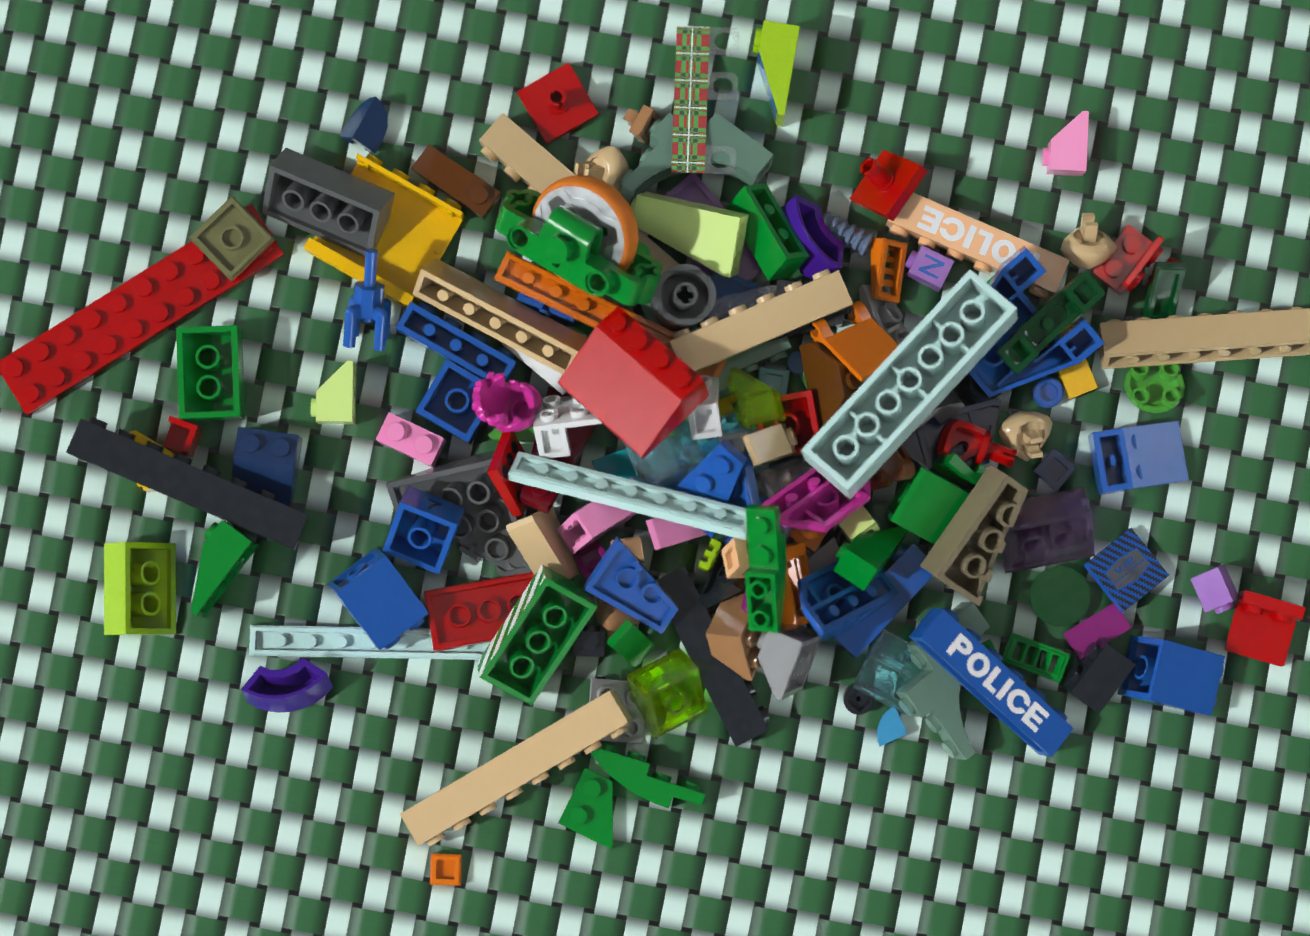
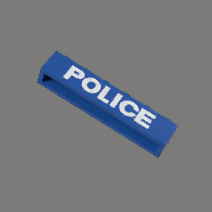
(991, 681)

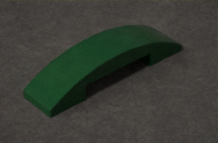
(1049, 321)

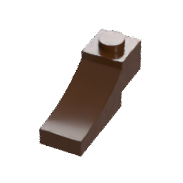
(456, 182)

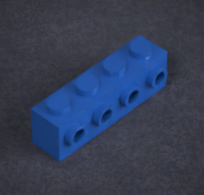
(453, 344)

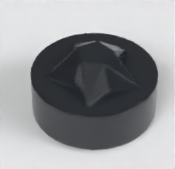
(856, 701)

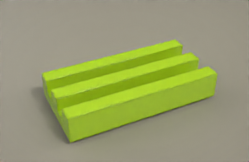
(710, 556)

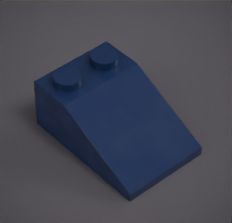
(267, 461)

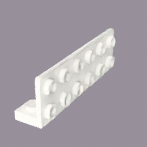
(566, 412)

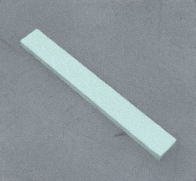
(629, 495)
(348, 643)

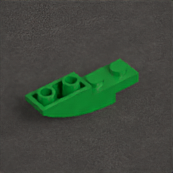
(767, 568)
(632, 774)

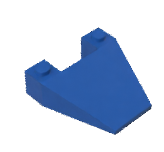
(1063, 351)

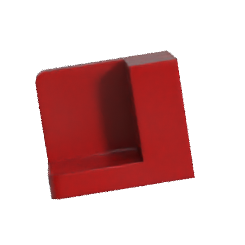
(182, 436)

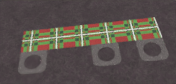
(691, 94)

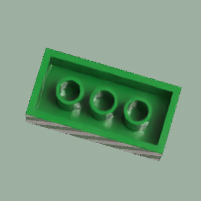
(536, 635)

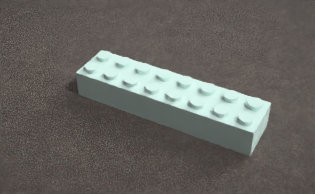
(910, 384)

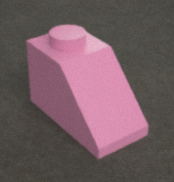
(1068, 149)

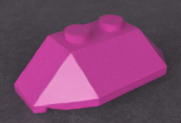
(815, 503)

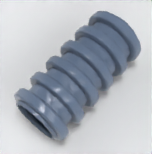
(852, 237)

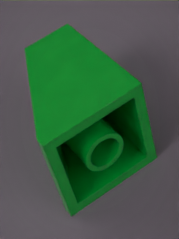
(926, 503)

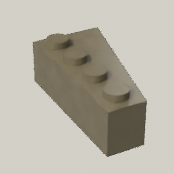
(976, 535)

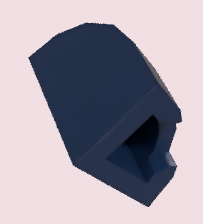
(367, 125)

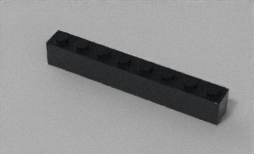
(188, 484)

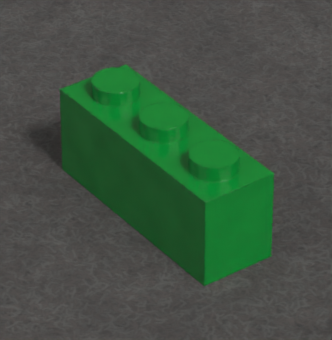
(769, 232)

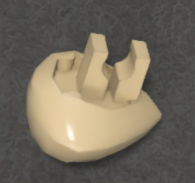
(606, 165)
(1087, 245)
(1026, 433)

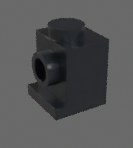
(590, 642)

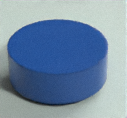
(1047, 392)

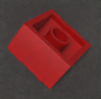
(801, 416)

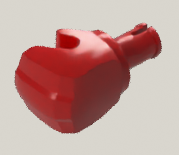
(975, 441)

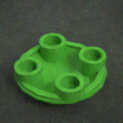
(1154, 387)

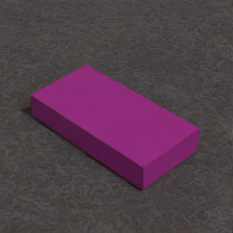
(1104, 625)

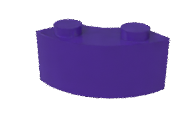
(822, 247)
(287, 688)

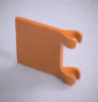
(859, 347)

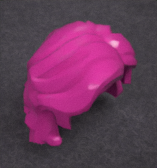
(506, 405)

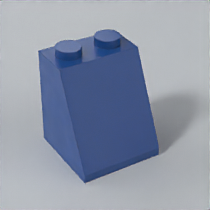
(378, 599)
(1173, 675)

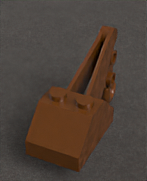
(832, 387)

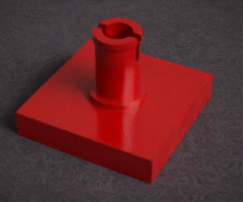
(557, 103)
(887, 184)

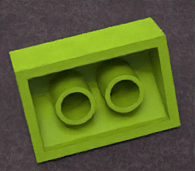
(139, 588)

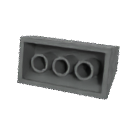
(326, 202)

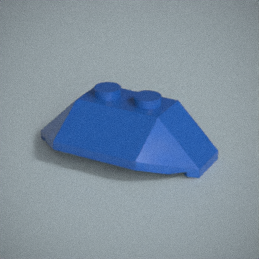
(836, 604)

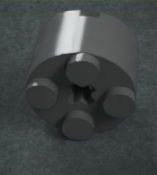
(695, 286)

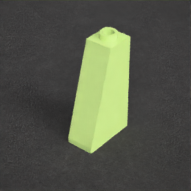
(695, 229)

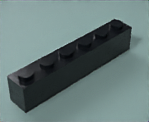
(725, 687)

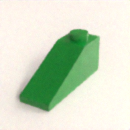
(867, 555)

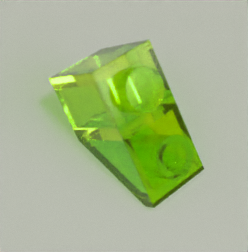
(757, 401)

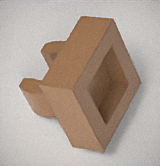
(641, 122)

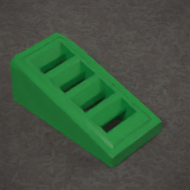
(1060, 666)

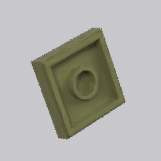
(232, 238)

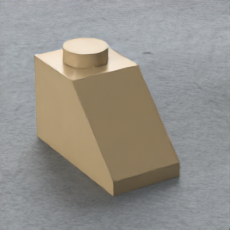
(770, 444)

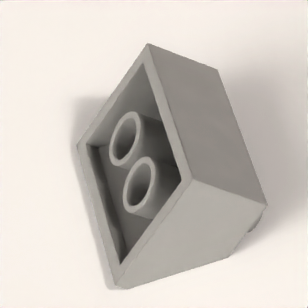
(787, 659)

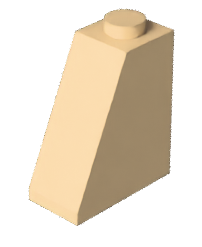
(542, 544)

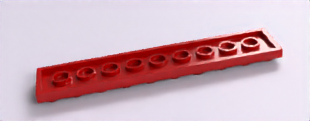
(121, 322)

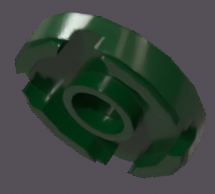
(1059, 596)

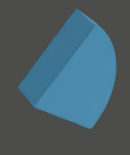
(890, 727)

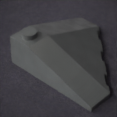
(485, 515)

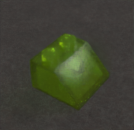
(668, 692)

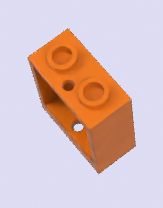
(796, 568)

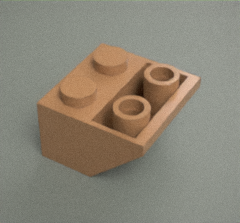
(731, 639)

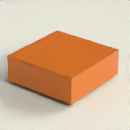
(445, 869)

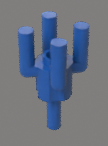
(368, 306)

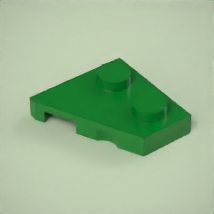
(591, 808)

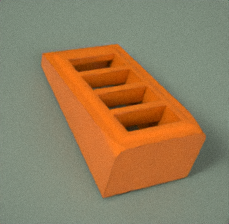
(896, 261)

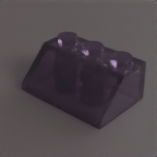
(1050, 531)

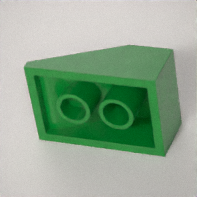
(220, 562)

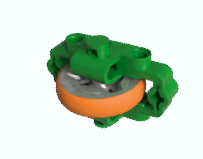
(583, 236)

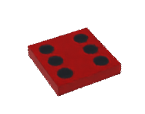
(498, 472)

